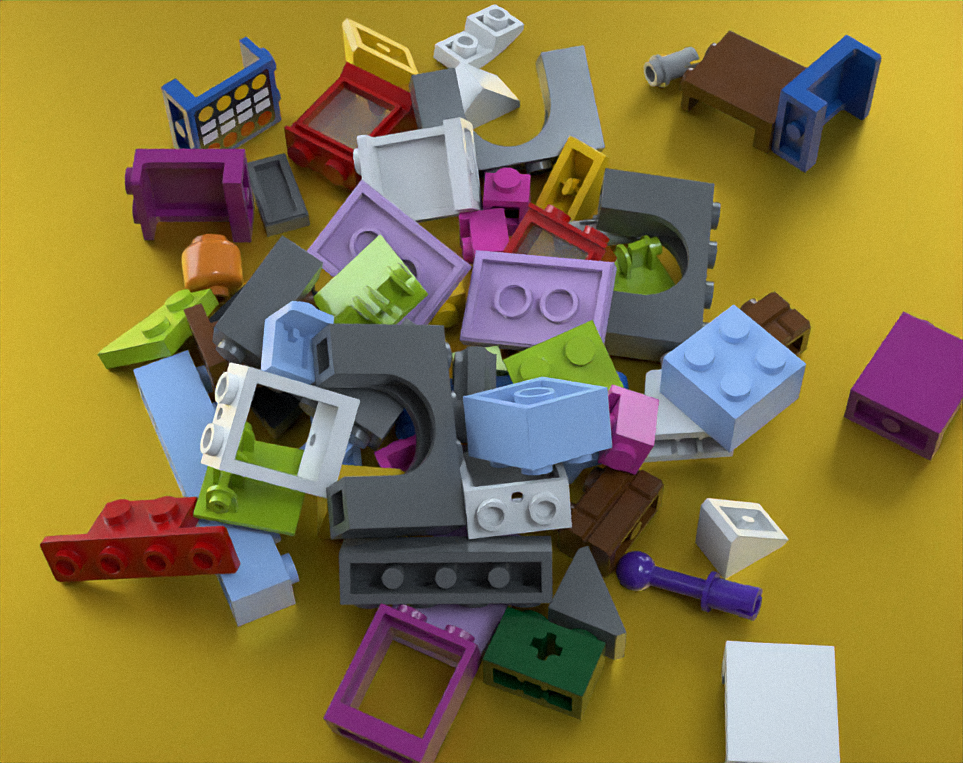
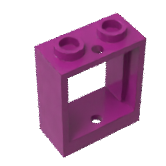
(378, 735)

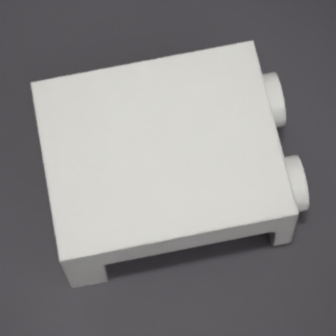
(424, 170)
(780, 703)

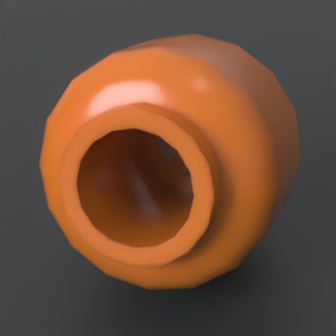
(213, 264)

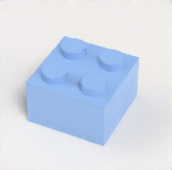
(731, 378)
(538, 424)

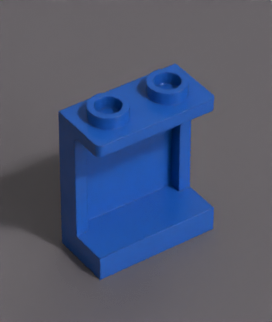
(835, 82)

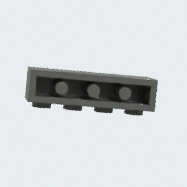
(446, 571)

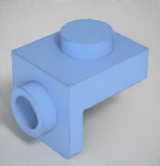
(288, 341)

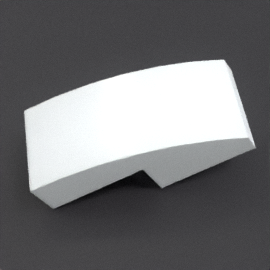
(481, 41)

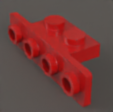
(142, 542)

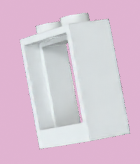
(324, 445)
(493, 511)

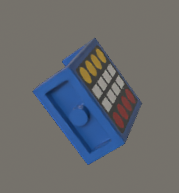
(229, 111)

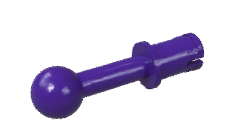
(638, 572)

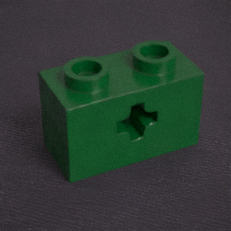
(519, 667)

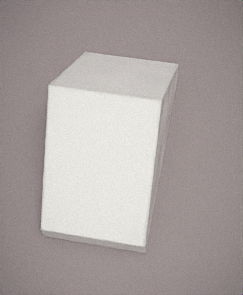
(483, 95)
(736, 534)

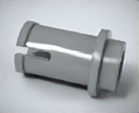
(662, 70)

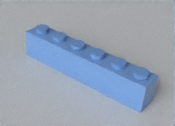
(180, 411)

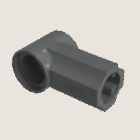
(472, 373)

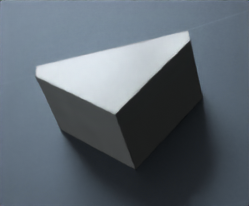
(586, 604)

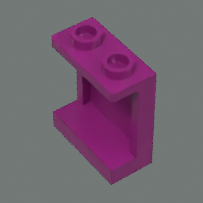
(191, 188)
(910, 386)

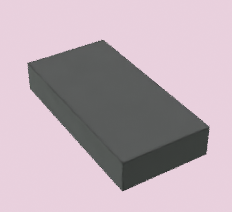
(277, 195)

